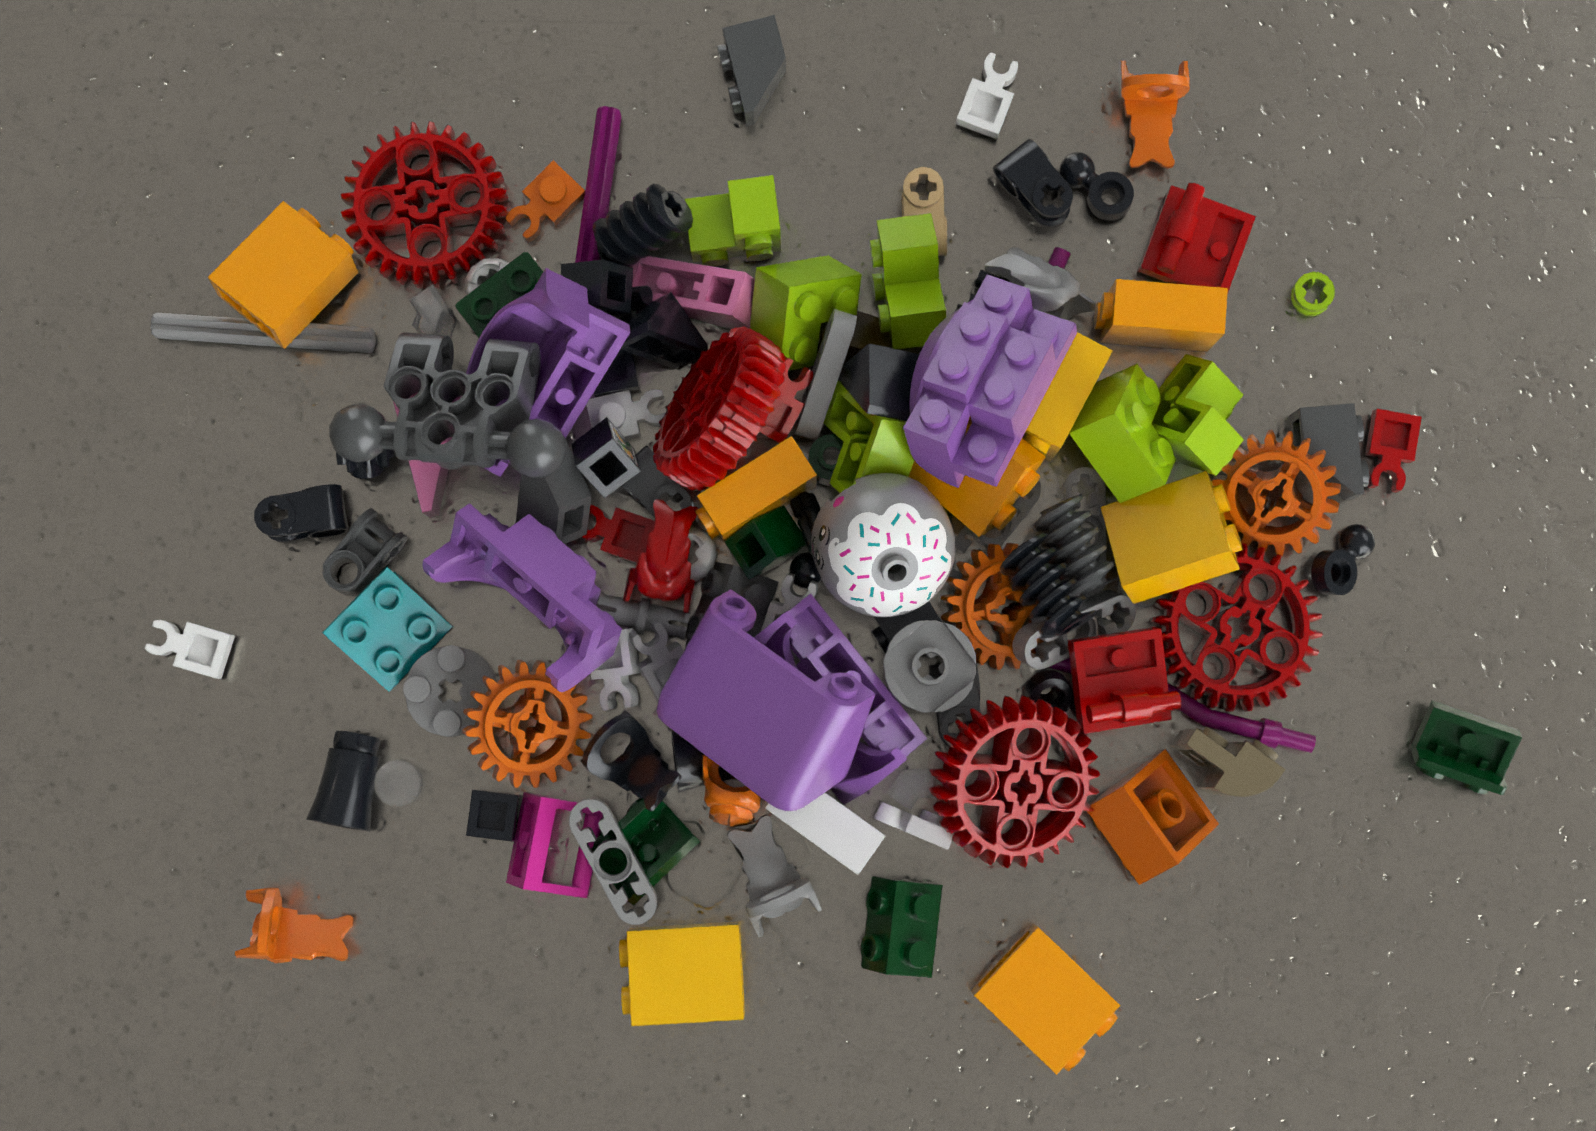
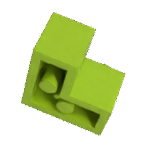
(736, 223)
(907, 279)
(797, 298)
(1195, 412)
(1119, 436)
(870, 441)

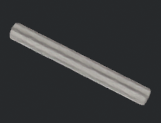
(244, 332)

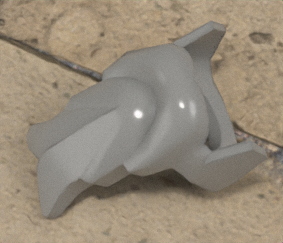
(1049, 285)
(772, 883)

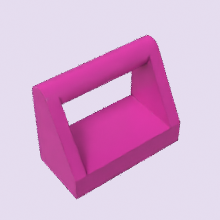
(532, 846)

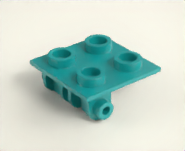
(387, 628)

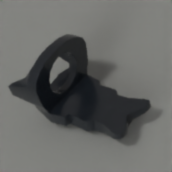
(637, 768)

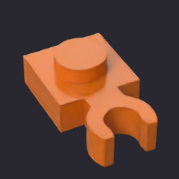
(551, 196)

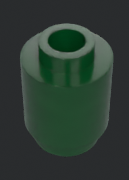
(823, 445)

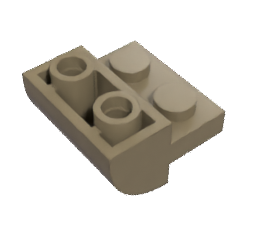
(1231, 767)

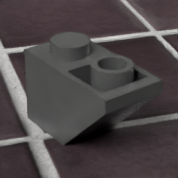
(756, 62)
(1338, 433)
(557, 500)

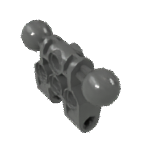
(475, 423)

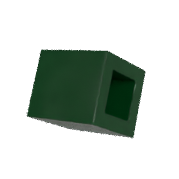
(766, 542)

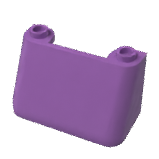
(760, 712)

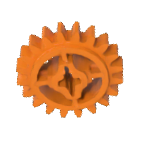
(1290, 504)
(969, 610)
(526, 742)

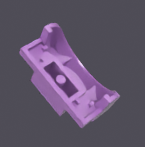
(573, 342)
(987, 365)
(541, 576)
(827, 651)

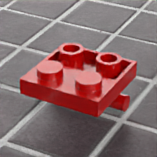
(1196, 240)
(1121, 680)

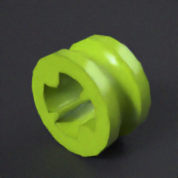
(1326, 295)

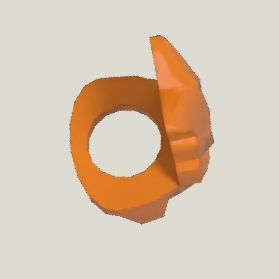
(1150, 106)
(727, 804)
(285, 934)

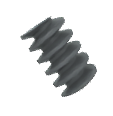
(1074, 546)

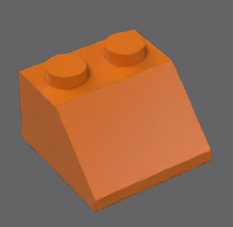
(1152, 817)

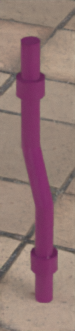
(1266, 730)

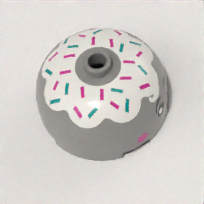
(883, 545)

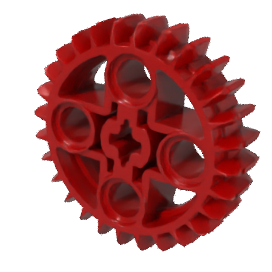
(409, 196)
(719, 408)
(1248, 607)
(1014, 781)

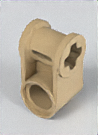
(934, 204)

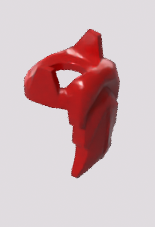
(664, 567)

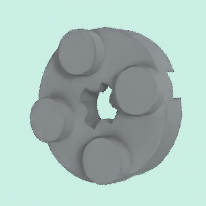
(956, 669)
(424, 688)

